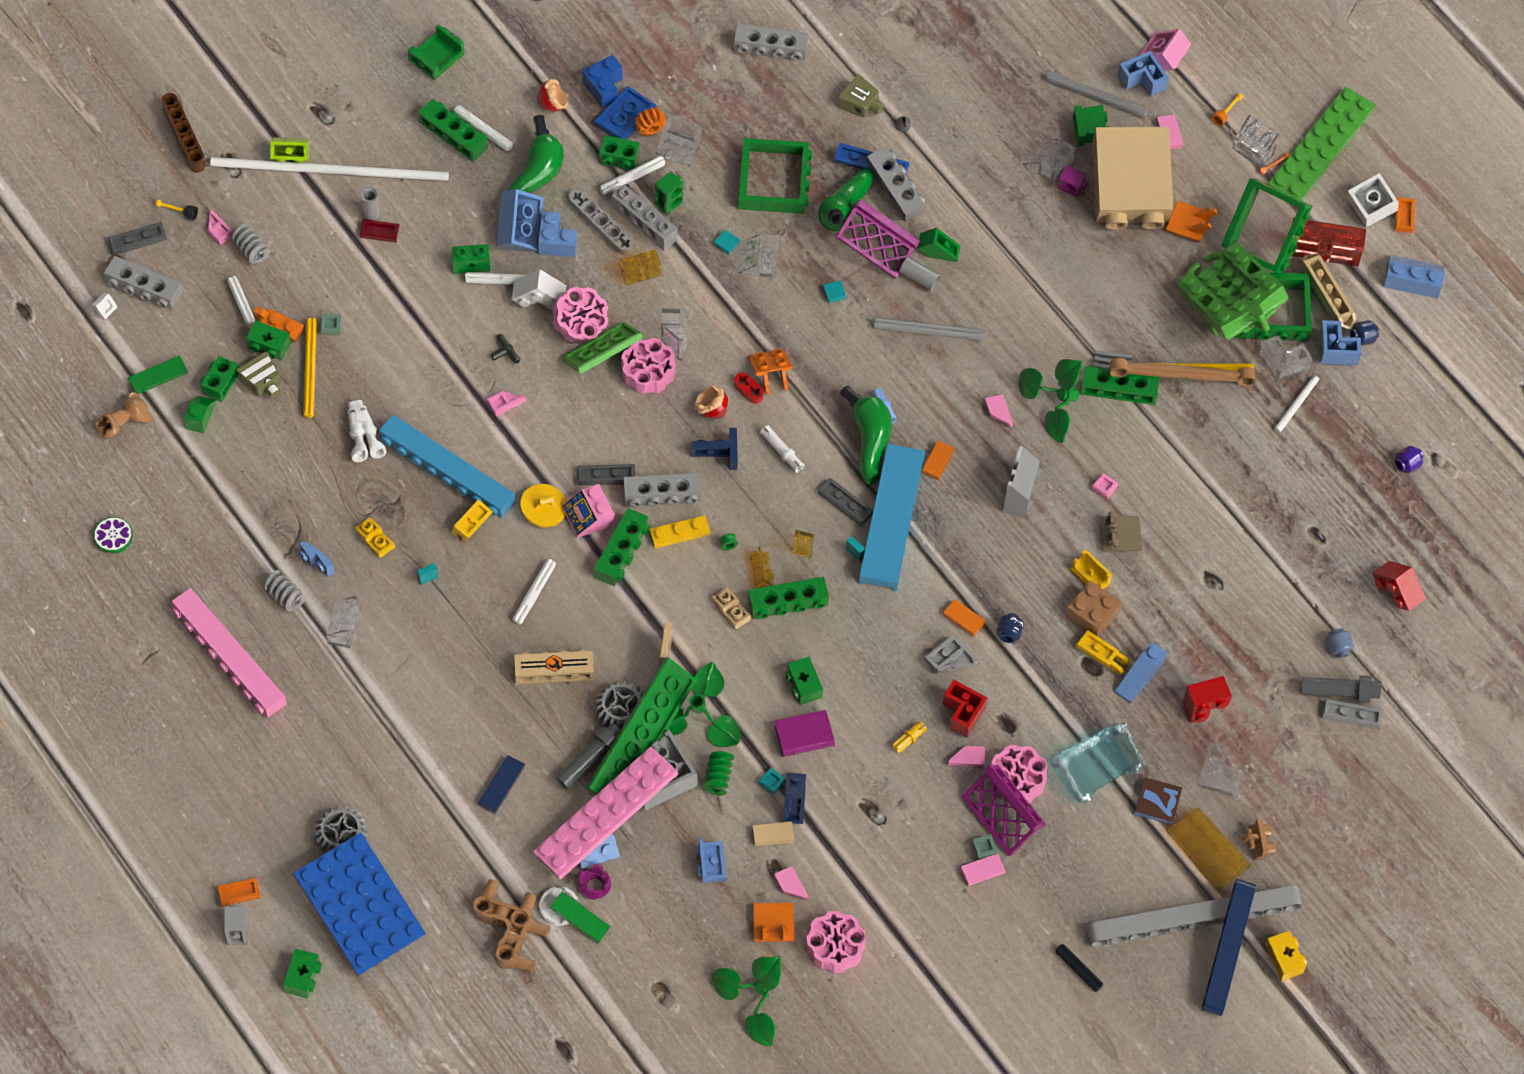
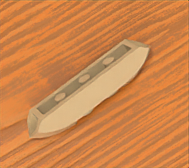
(1328, 290)

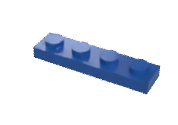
(857, 157)

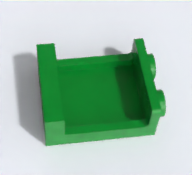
(437, 52)

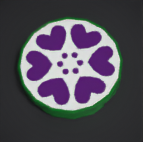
(113, 535)

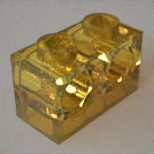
(640, 267)

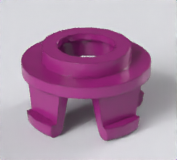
(595, 872)

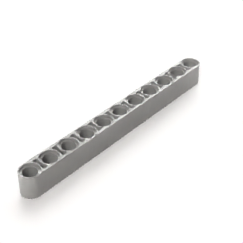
(1188, 917)

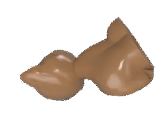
(134, 409)

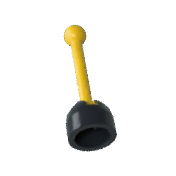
(190, 212)

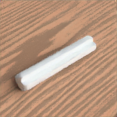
(240, 300)

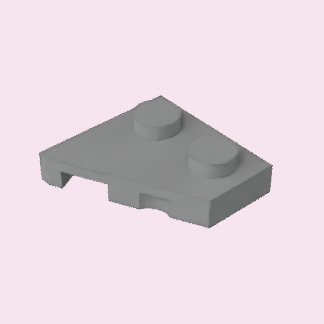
(951, 656)

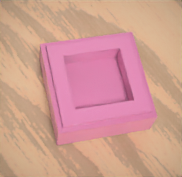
(1104, 486)

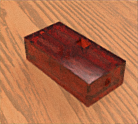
(1332, 241)

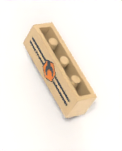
(554, 667)

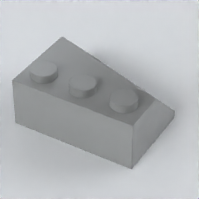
(1022, 484)
(686, 777)

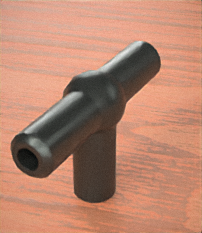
(507, 349)

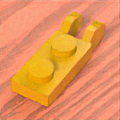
(1102, 652)

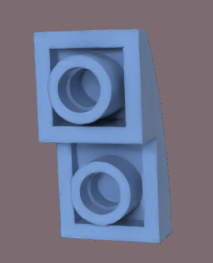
(315, 556)

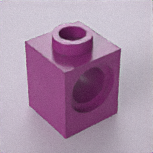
(1072, 181)

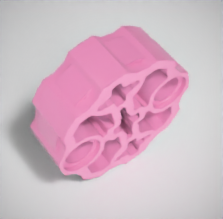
(565, 305)
(655, 367)
(1032, 782)
(852, 951)

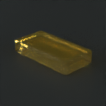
(803, 543)

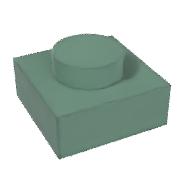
(331, 324)
(984, 846)

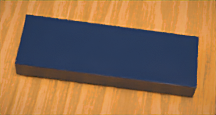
(501, 784)

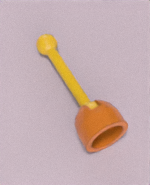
(1220, 116)

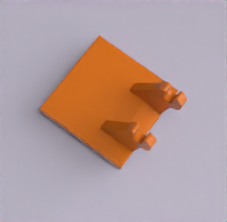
(1190, 221)
(769, 362)
(773, 922)

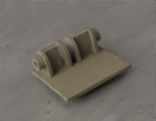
(1121, 533)

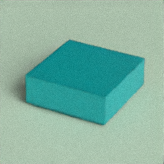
(727, 242)
(834, 291)
(855, 548)
(427, 573)
(771, 781)

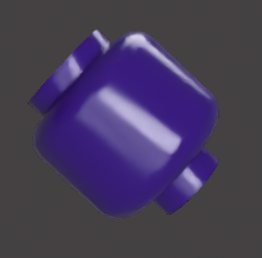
(1409, 459)

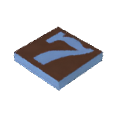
(1158, 800)

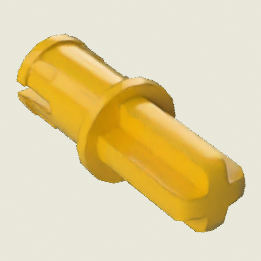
(909, 737)

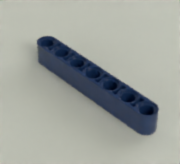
(1228, 947)

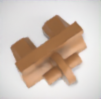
(1257, 840)

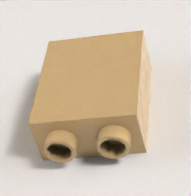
(1132, 176)

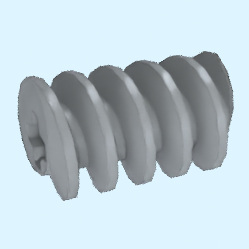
(250, 244)
(283, 591)

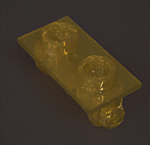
(761, 560)

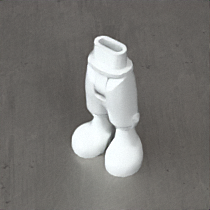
(361, 424)

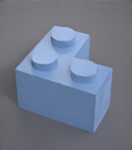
(1143, 70)
(554, 239)
(1335, 348)

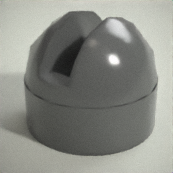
(899, 127)

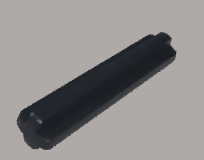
(1079, 967)

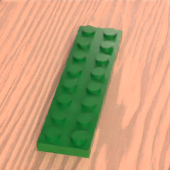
(646, 722)

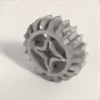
(610, 714)
(342, 816)

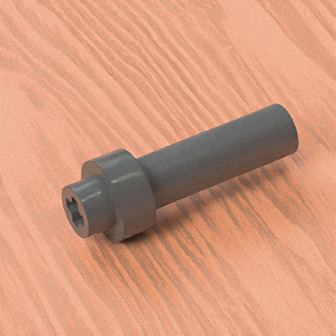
(1363, 688)
(589, 757)

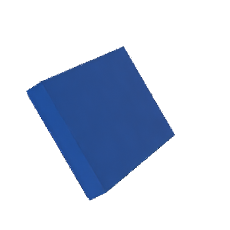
(620, 115)

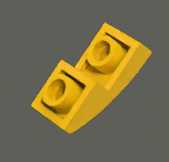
(374, 537)

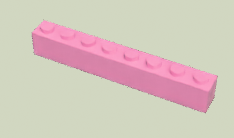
(229, 653)

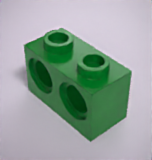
(620, 149)
(669, 192)
(223, 380)

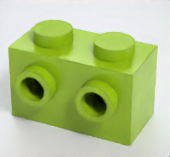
(290, 149)

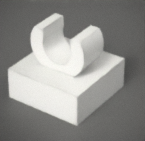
(104, 305)

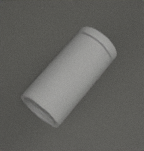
(370, 203)
(920, 273)

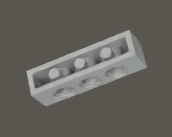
(784, 42)
(907, 208)
(644, 217)
(137, 275)
(670, 482)

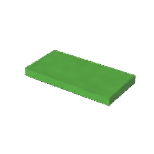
(602, 347)

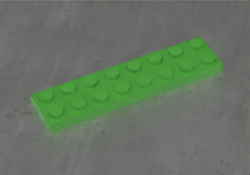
(1322, 144)

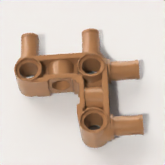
(506, 916)

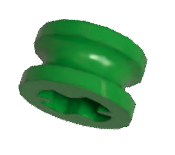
(728, 541)

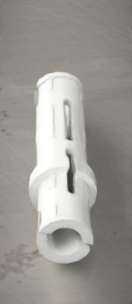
(787, 455)

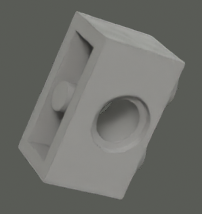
(236, 925)

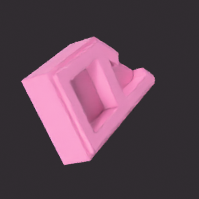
(218, 228)
(504, 401)
(998, 409)
(969, 757)
(790, 883)

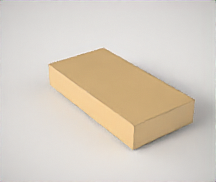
(773, 833)

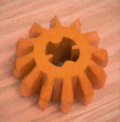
(650, 121)

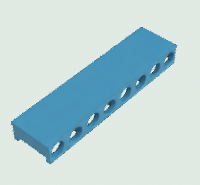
(892, 516)

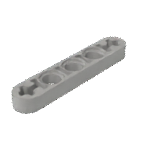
(604, 229)

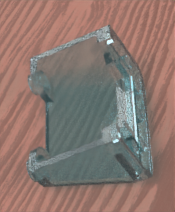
(1097, 761)

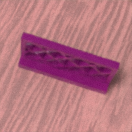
(883, 225)
(1015, 799)

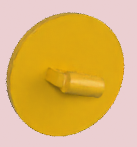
(543, 505)

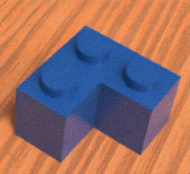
(601, 80)

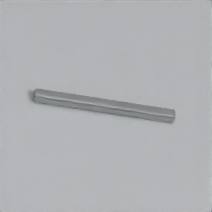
(1096, 94)
(928, 328)

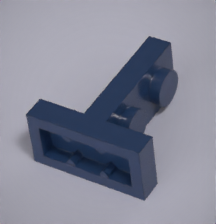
(718, 448)
(794, 798)

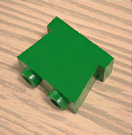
(1086, 121)

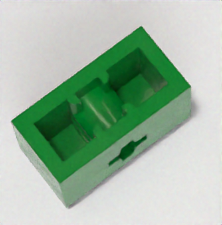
(471, 258)
(269, 339)
(804, 680)
(302, 962)

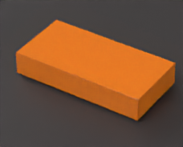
(1405, 215)
(938, 460)
(964, 617)
(238, 892)

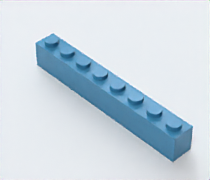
(446, 466)

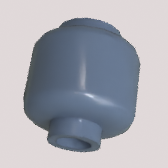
(1340, 642)

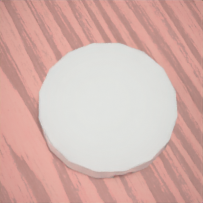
(547, 900)

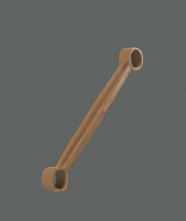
(1120, 367)

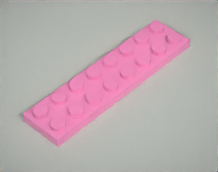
(605, 812)

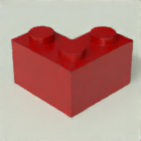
(1402, 584)
(1204, 696)
(967, 707)

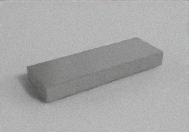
(1352, 714)

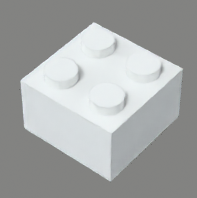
(1372, 200)

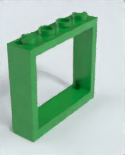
(774, 204)
(1242, 213)
(1287, 332)

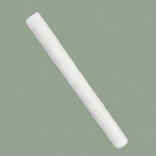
(1296, 404)

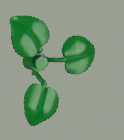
(1067, 374)
(711, 683)
(768, 974)

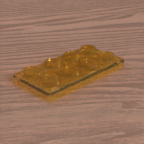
(1209, 848)

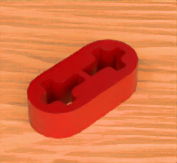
(746, 390)

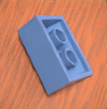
(519, 220)
(1414, 276)

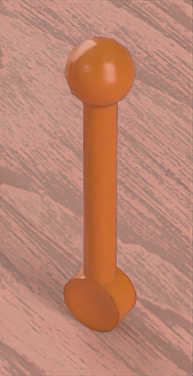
(1262, 170)

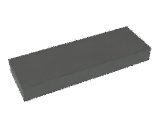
(137, 238)
(604, 474)
(845, 501)

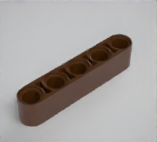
(184, 139)

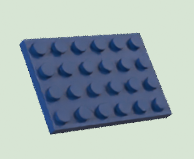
(359, 904)

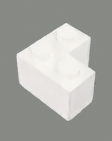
(537, 288)

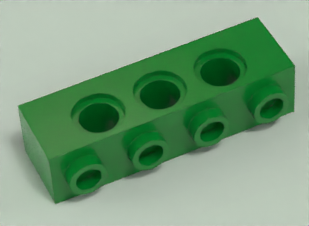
(471, 148)
(1125, 392)
(630, 521)
(777, 593)

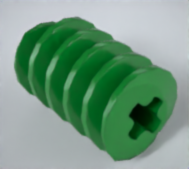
(718, 773)

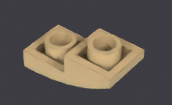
(731, 608)

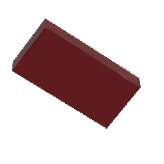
(379, 230)

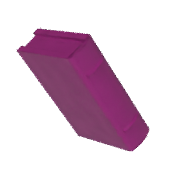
(804, 733)

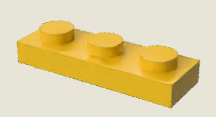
(679, 531)

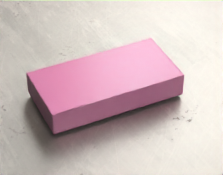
(1175, 136)
(983, 869)

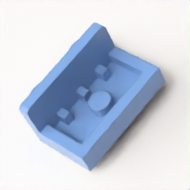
(605, 851)
(711, 861)

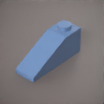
(1141, 672)

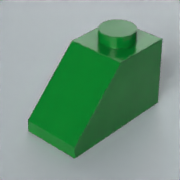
(938, 245)
(199, 413)

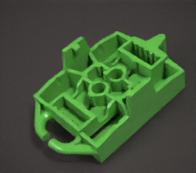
(1230, 299)

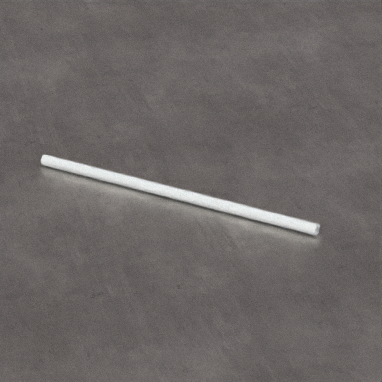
(329, 169)

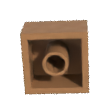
(1093, 609)

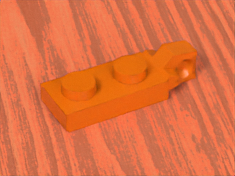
(279, 321)

